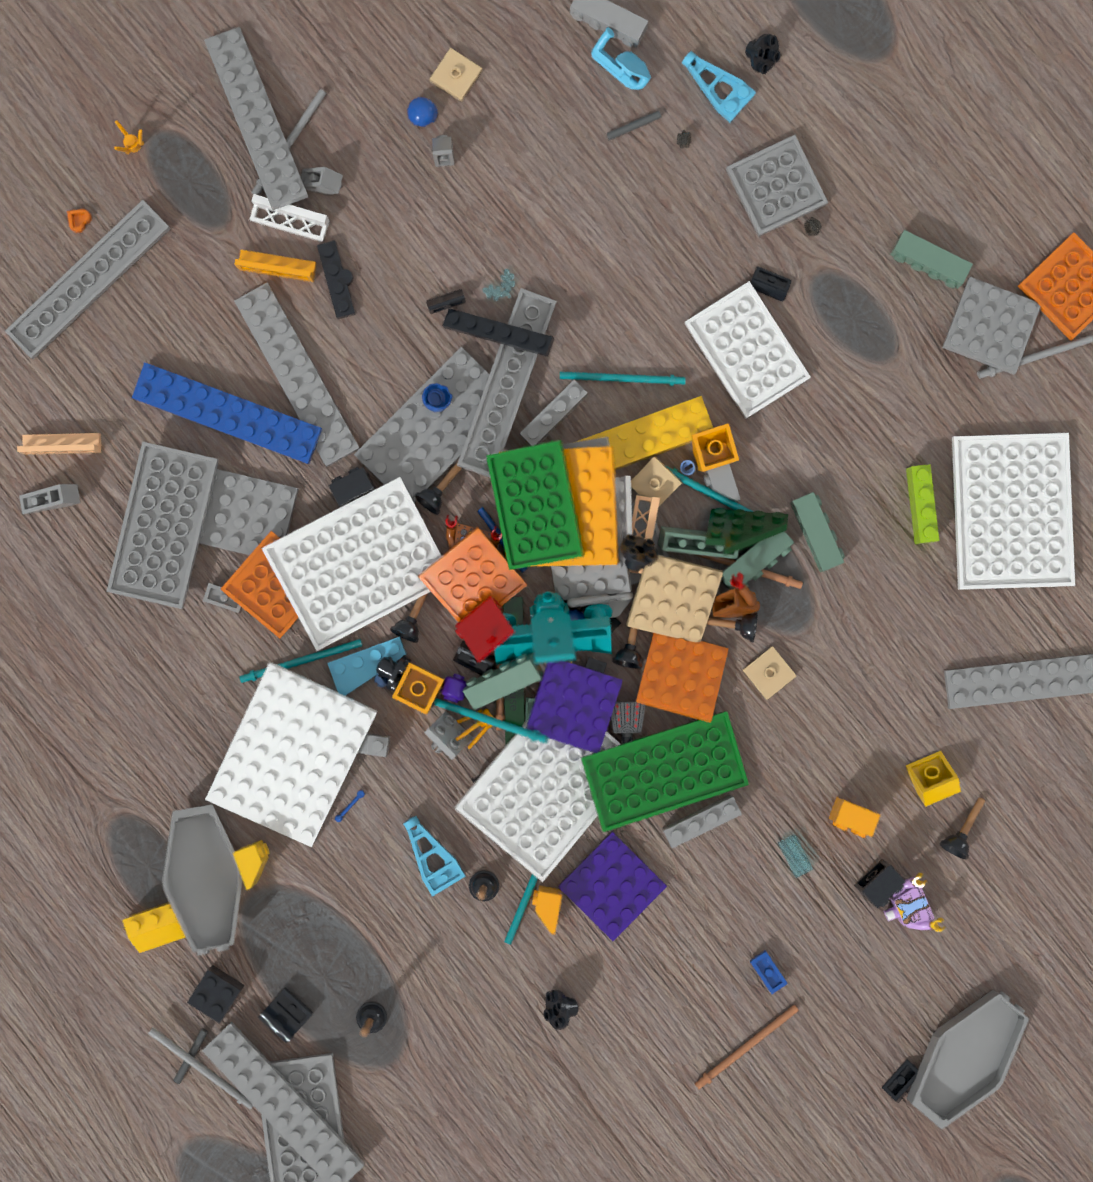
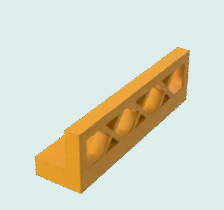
(276, 265)

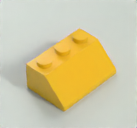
(153, 927)

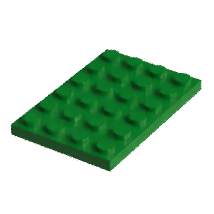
(535, 505)

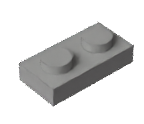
(217, 597)

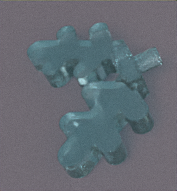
(498, 293)

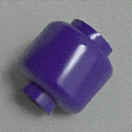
(453, 688)

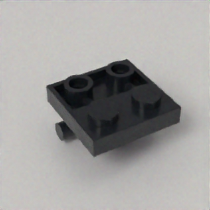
(285, 1015)

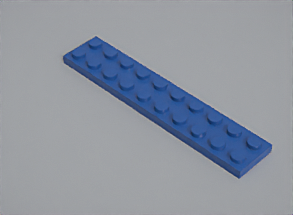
(227, 413)

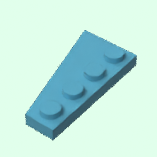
(361, 666)

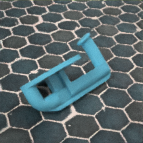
(624, 66)

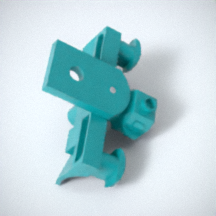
(554, 635)

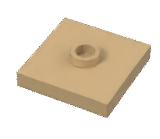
(455, 74)
(655, 481)
(769, 673)

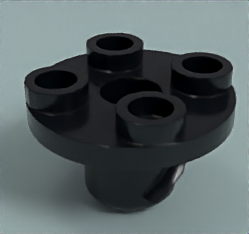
(763, 53)
(638, 552)
(392, 670)
(559, 1009)

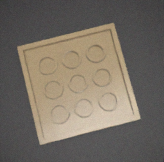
(674, 598)

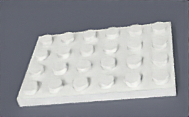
(747, 350)

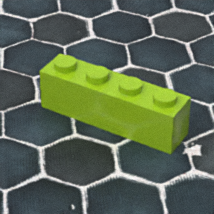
(922, 504)

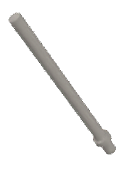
(297, 130)
(991, 371)
(200, 1067)

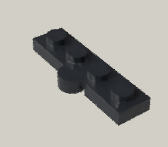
(337, 279)

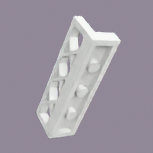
(292, 211)
(623, 488)

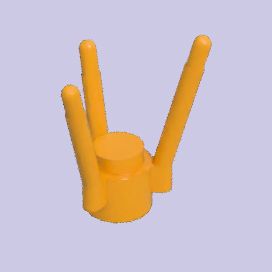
(130, 141)
(479, 723)

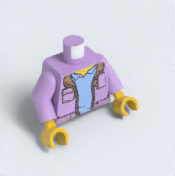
(912, 907)

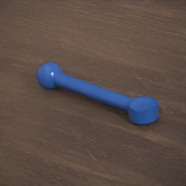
(360, 794)

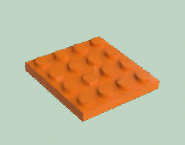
(1064, 286)
(470, 575)
(260, 592)
(682, 676)

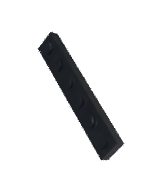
(498, 332)

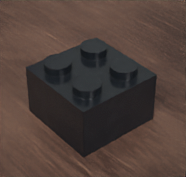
(351, 486)
(880, 884)
(215, 994)

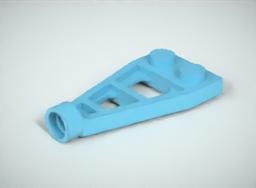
(735, 101)
(443, 877)

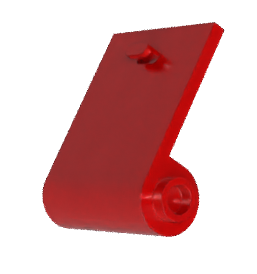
(484, 628)

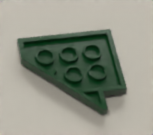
(742, 528)

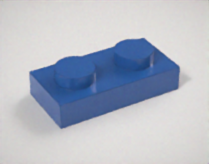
(768, 972)

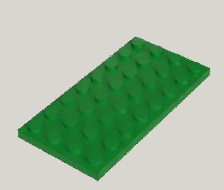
(664, 771)

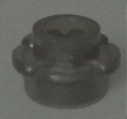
(684, 139)
(812, 226)

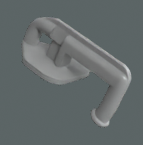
(616, 601)

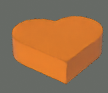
(78, 219)

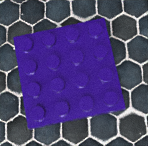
(574, 705)
(612, 886)

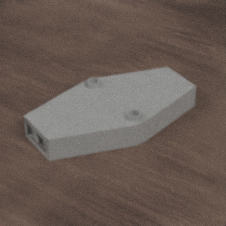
(202, 879)
(968, 1058)

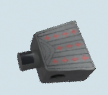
(627, 719)

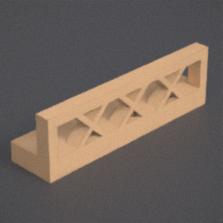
(60, 443)
(650, 522)

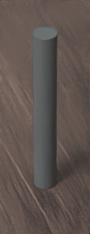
(633, 125)
(193, 1051)

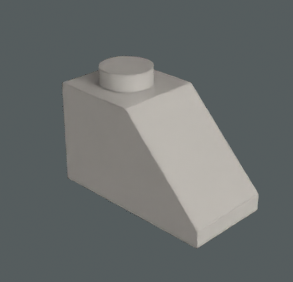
(443, 151)
(321, 180)
(722, 482)

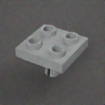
(444, 734)

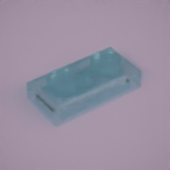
(795, 856)

